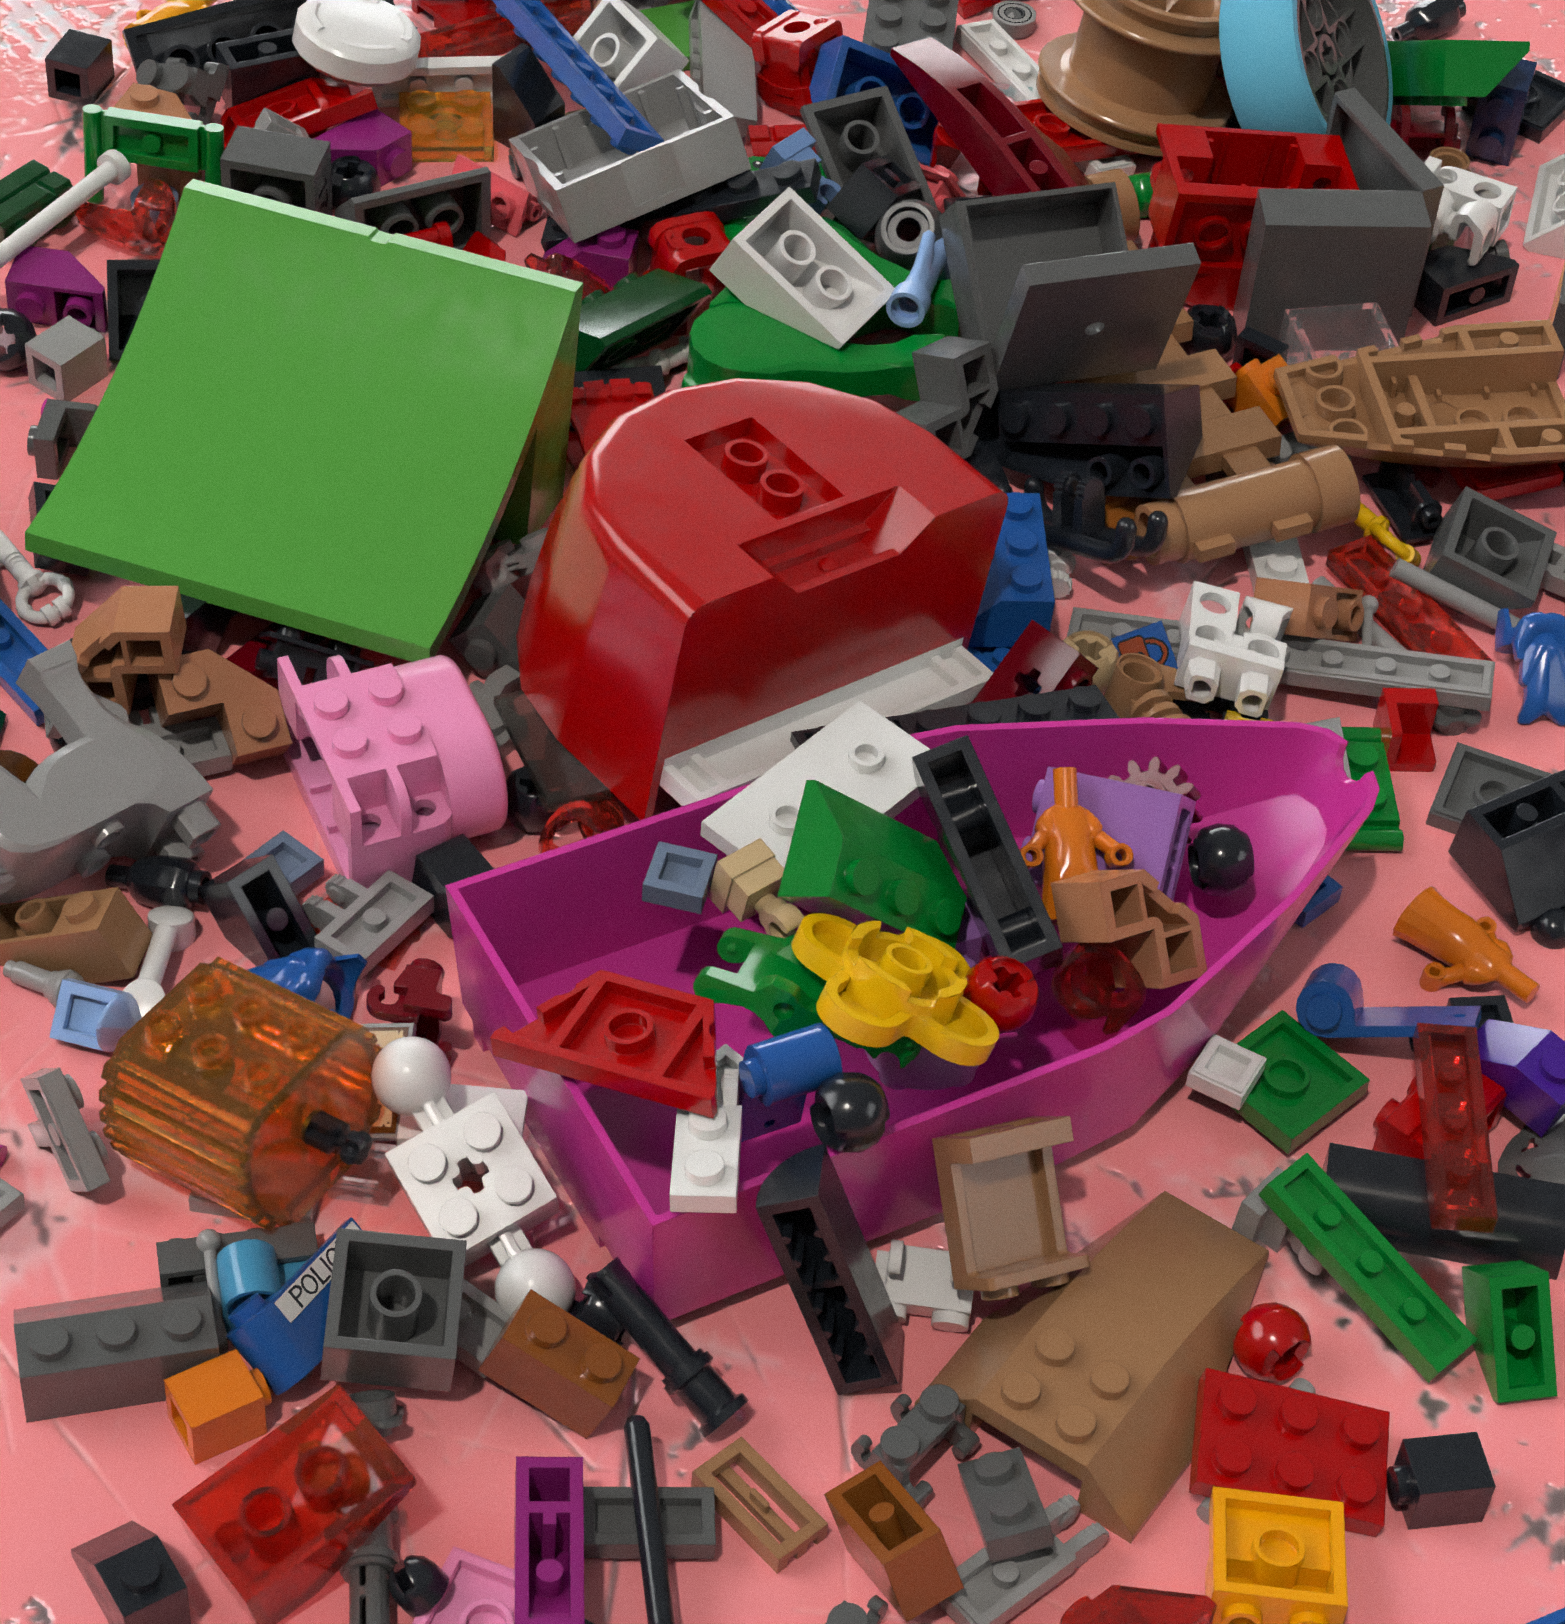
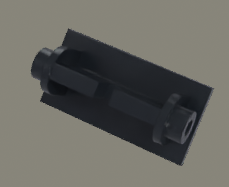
(1405, 501)
(304, 654)

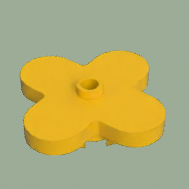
(894, 988)

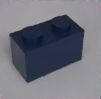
(1500, 116)

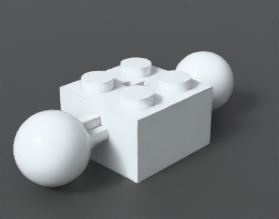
(413, 1080)

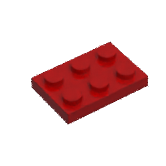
(1290, 1445)

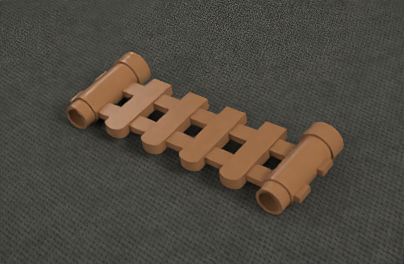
(1257, 499)

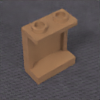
(1005, 1206)

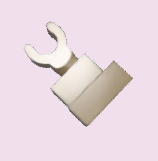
(750, 884)

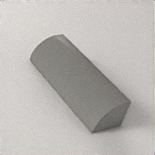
(722, 65)

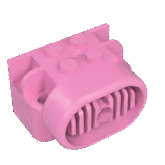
(391, 762)

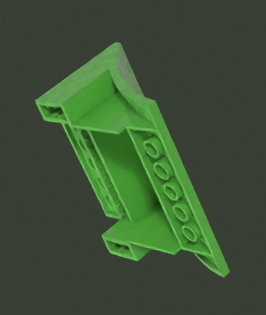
(322, 423)

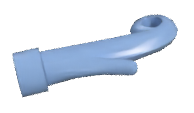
(912, 297)

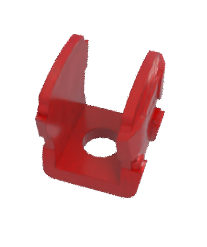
(784, 57)

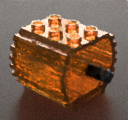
(243, 1093)

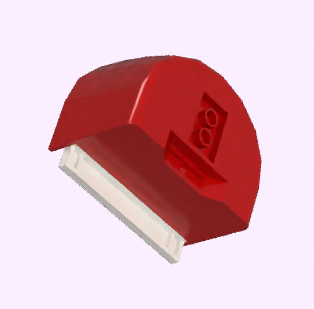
(750, 576)

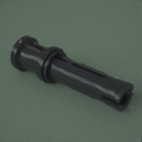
(686, 1370)

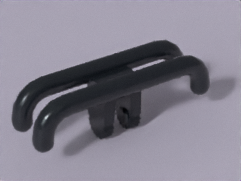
(1079, 521)

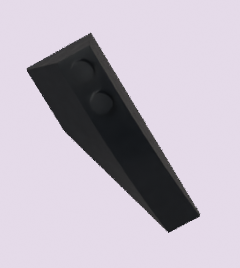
(197, 32)

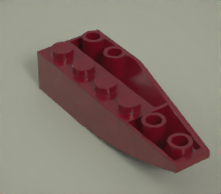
(984, 123)

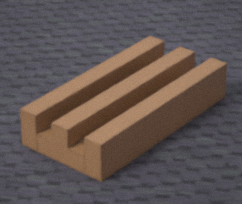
(775, 1554)

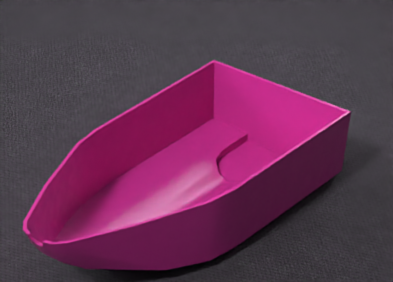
(581, 910)

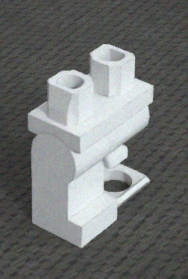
(1474, 203)
(1225, 655)

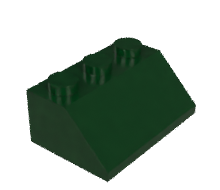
(634, 317)

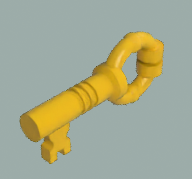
(1378, 528)

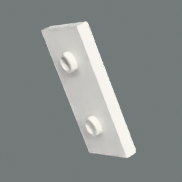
(852, 754)

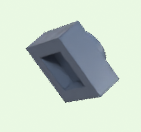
(295, 860)
(679, 877)

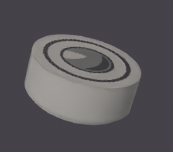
(1015, 18)

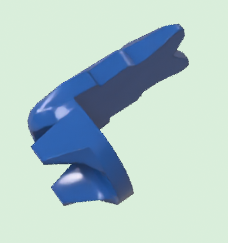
(1540, 649)
(307, 968)

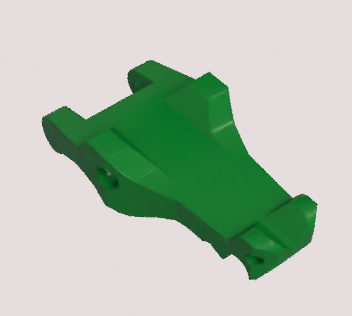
(776, 987)

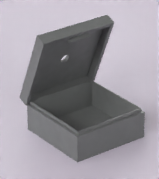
(1343, 243)
(1058, 287)

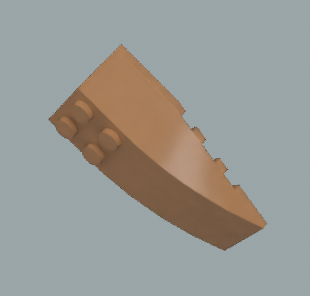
(1442, 401)
(1113, 1359)

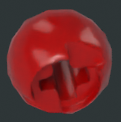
(1003, 990)
(1272, 1342)

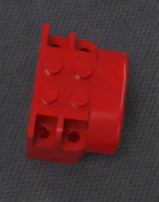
(1210, 190)

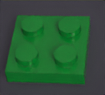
(1301, 1083)

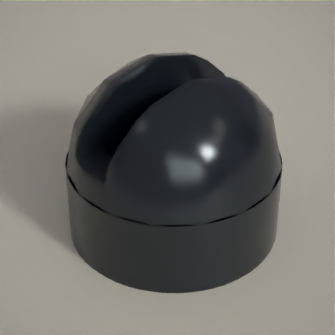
(417, 1584)

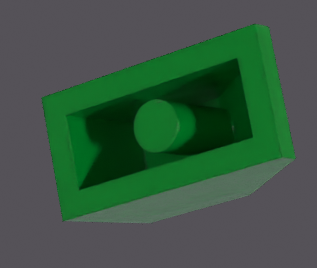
(1514, 1329)

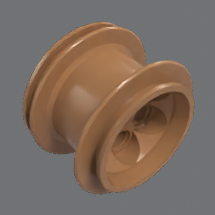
(1136, 69)

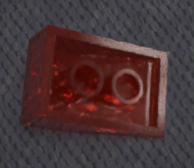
(295, 1506)

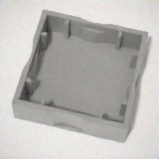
(596, 187)

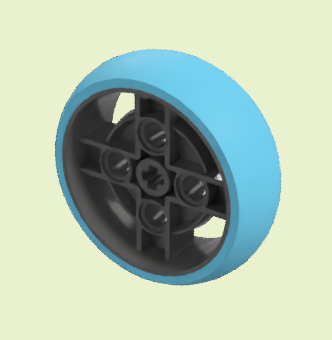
(1293, 56)

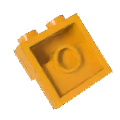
(1276, 1559)

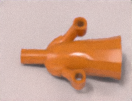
(1069, 839)
(1461, 943)

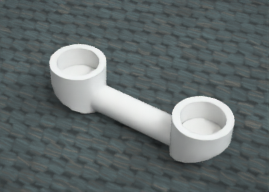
(172, 931)

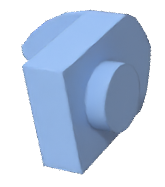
(93, 1015)

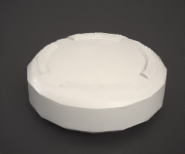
(357, 41)

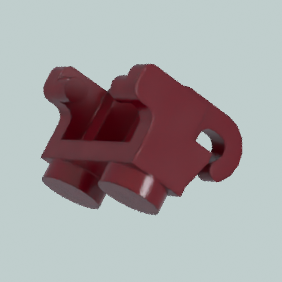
(1427, 135)
(418, 1002)

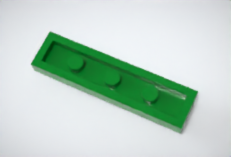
(1367, 1267)

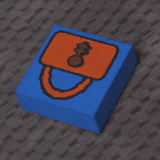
(1149, 641)

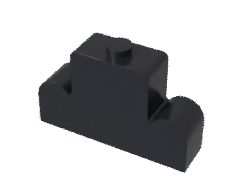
(985, 856)

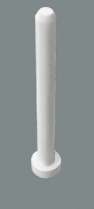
(111, 168)

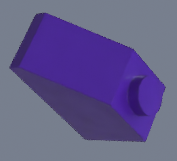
(1529, 1067)

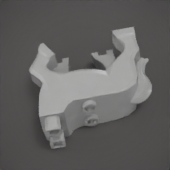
(97, 796)

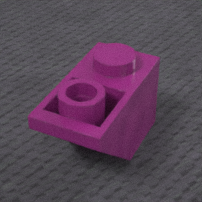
(52, 285)

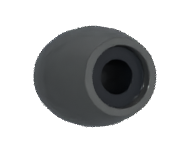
(901, 230)

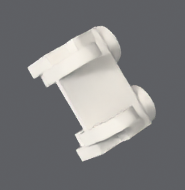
(923, 1285)

